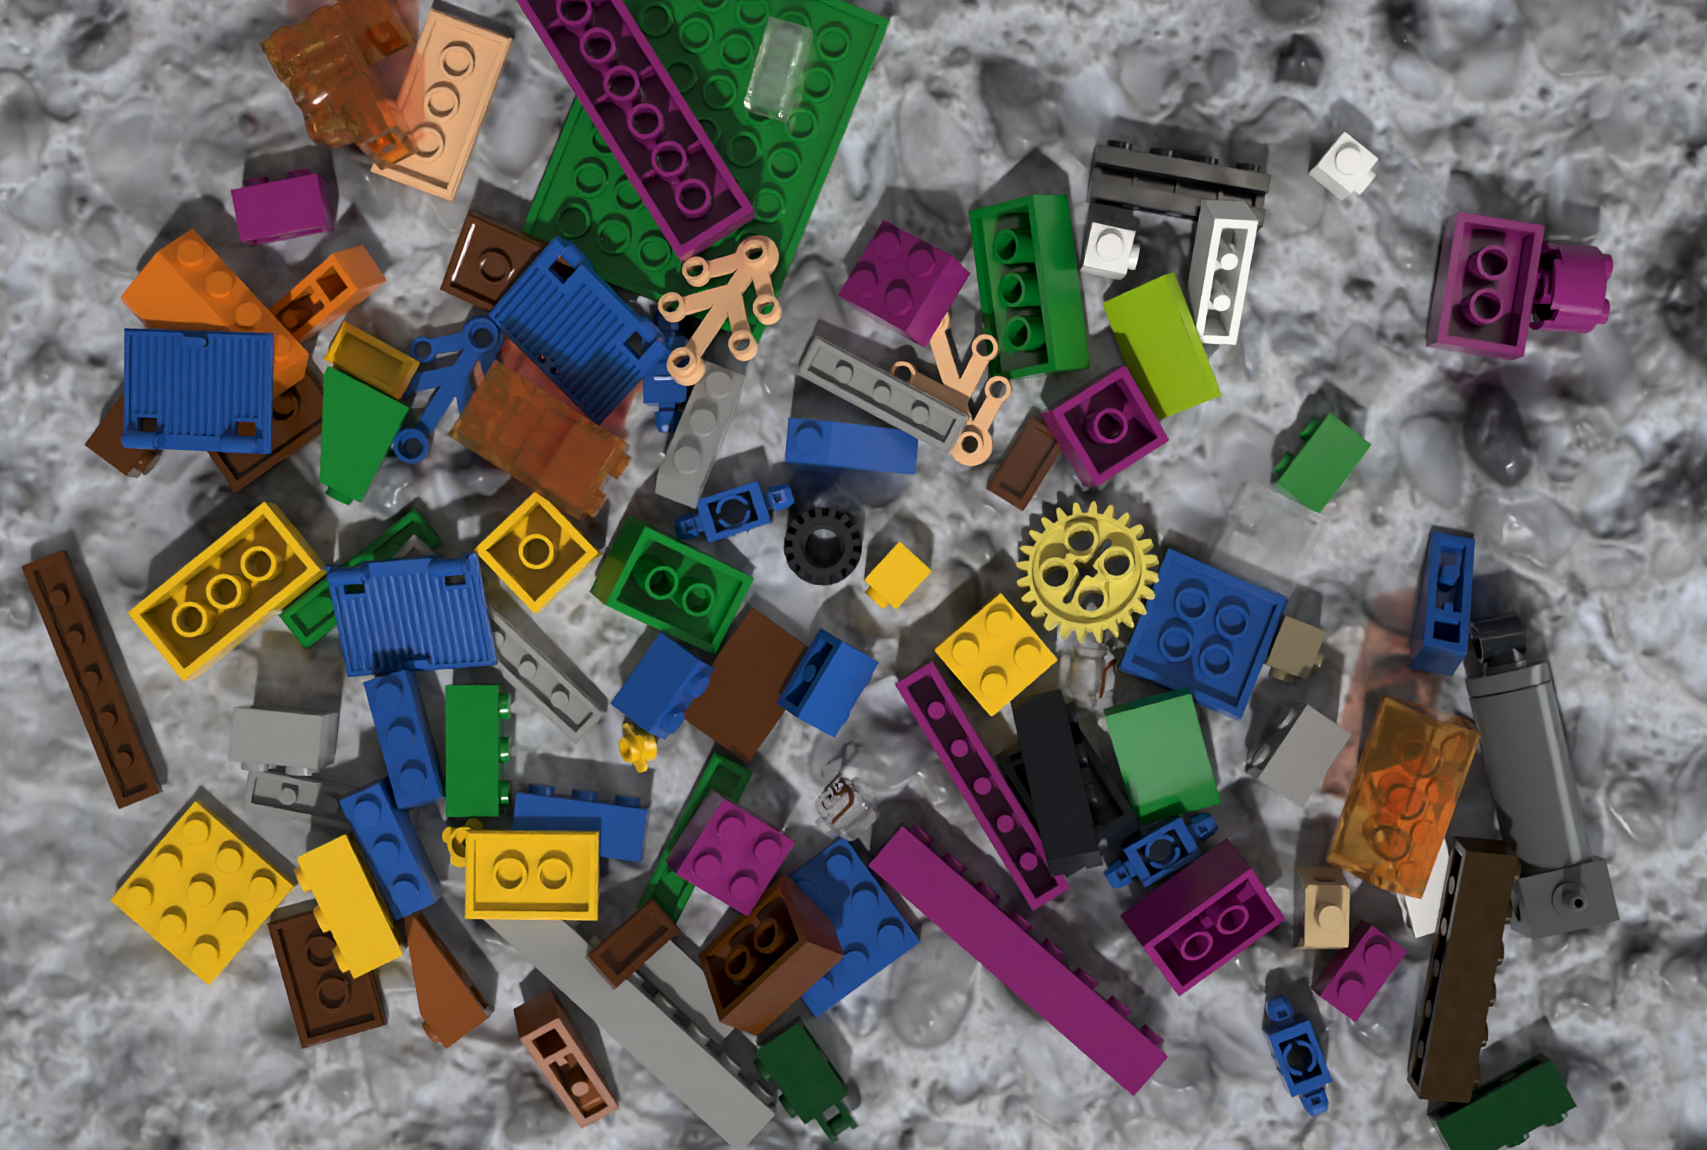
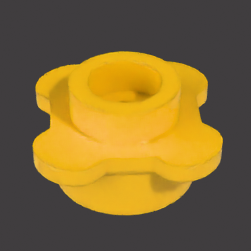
(637, 746)
(454, 839)

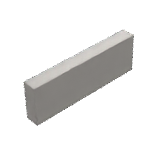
(685, 985)

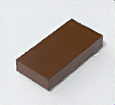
(1025, 464)
(632, 943)

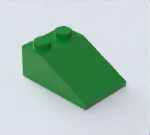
(671, 585)

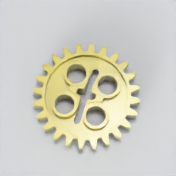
(1055, 551)

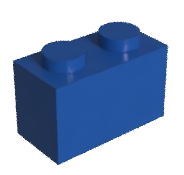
(827, 683)
(663, 686)

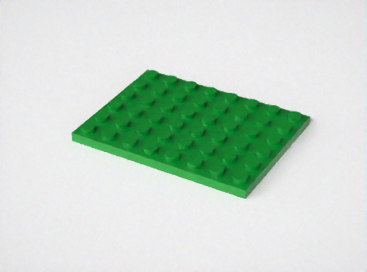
(777, 164)

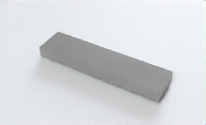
(883, 395)
(301, 798)

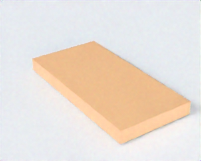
(447, 101)

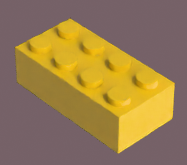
(228, 591)

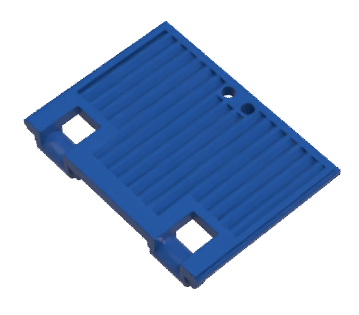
(578, 331)
(198, 389)
(412, 615)

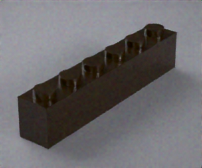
(1463, 969)

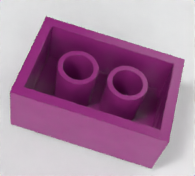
(1485, 286)
(1203, 917)

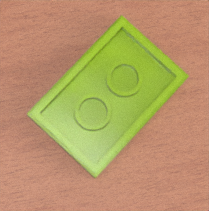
(1162, 346)

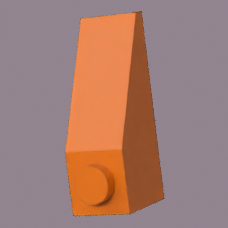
(328, 292)

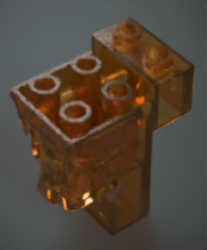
(337, 76)
(541, 442)

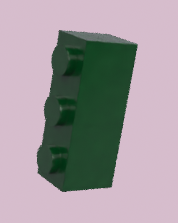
(1505, 1108)

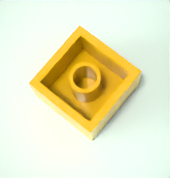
(538, 552)
(995, 654)

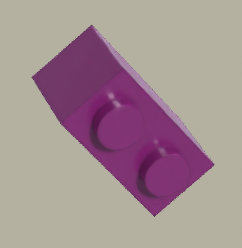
(282, 208)
(1359, 970)

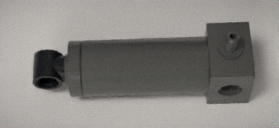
(1534, 787)

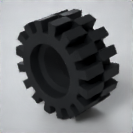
(803, 527)

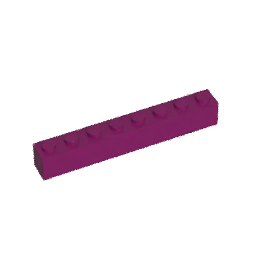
(1017, 958)

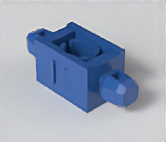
(658, 384)
(690, 526)
(1200, 827)
(1316, 1074)

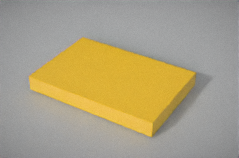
(532, 874)

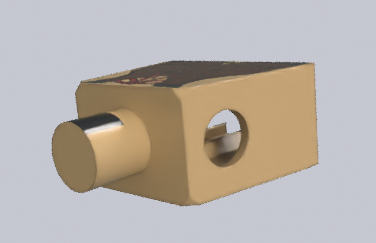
(1320, 908)

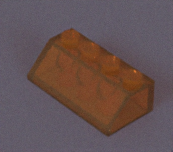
(1403, 795)

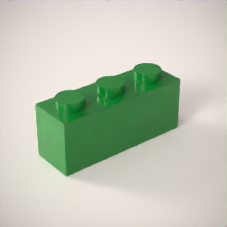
(477, 750)

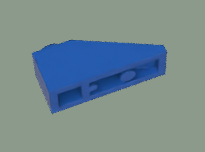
(850, 446)
(1443, 605)

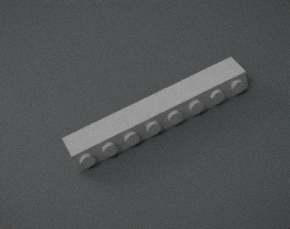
(646, 1028)

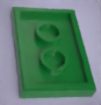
(1162, 755)

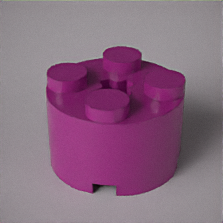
(1571, 288)

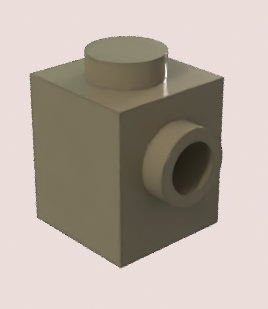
(1295, 650)

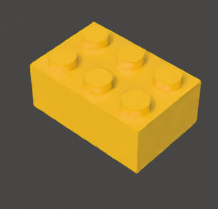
(350, 905)

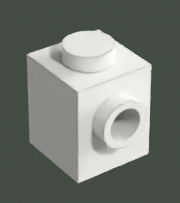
(1345, 167)
(1109, 251)

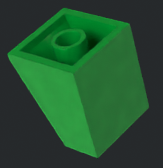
(356, 434)

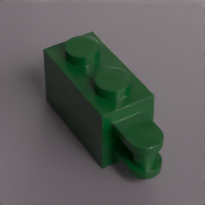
(805, 1078)

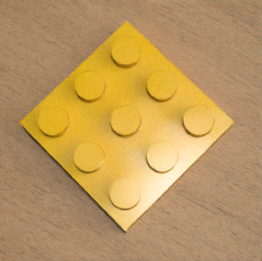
(203, 892)

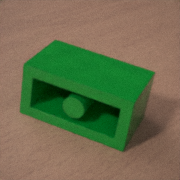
(1319, 463)

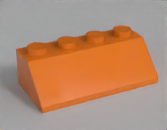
(195, 290)

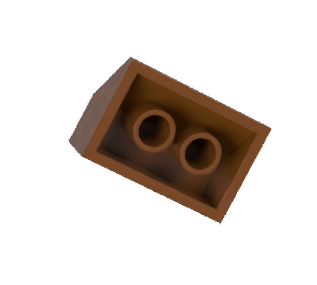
(769, 957)

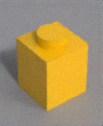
(895, 577)

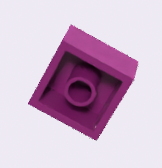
(904, 283)
(1104, 426)
(729, 852)

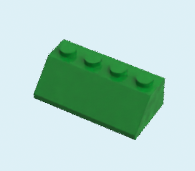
(1029, 287)

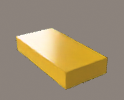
(372, 360)

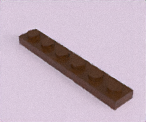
(92, 679)

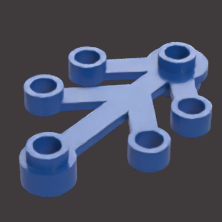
(452, 380)

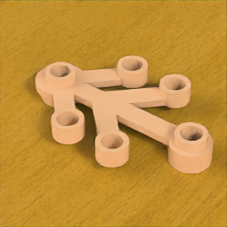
(724, 302)
(959, 391)

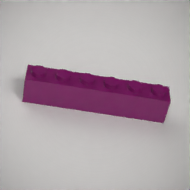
(980, 783)

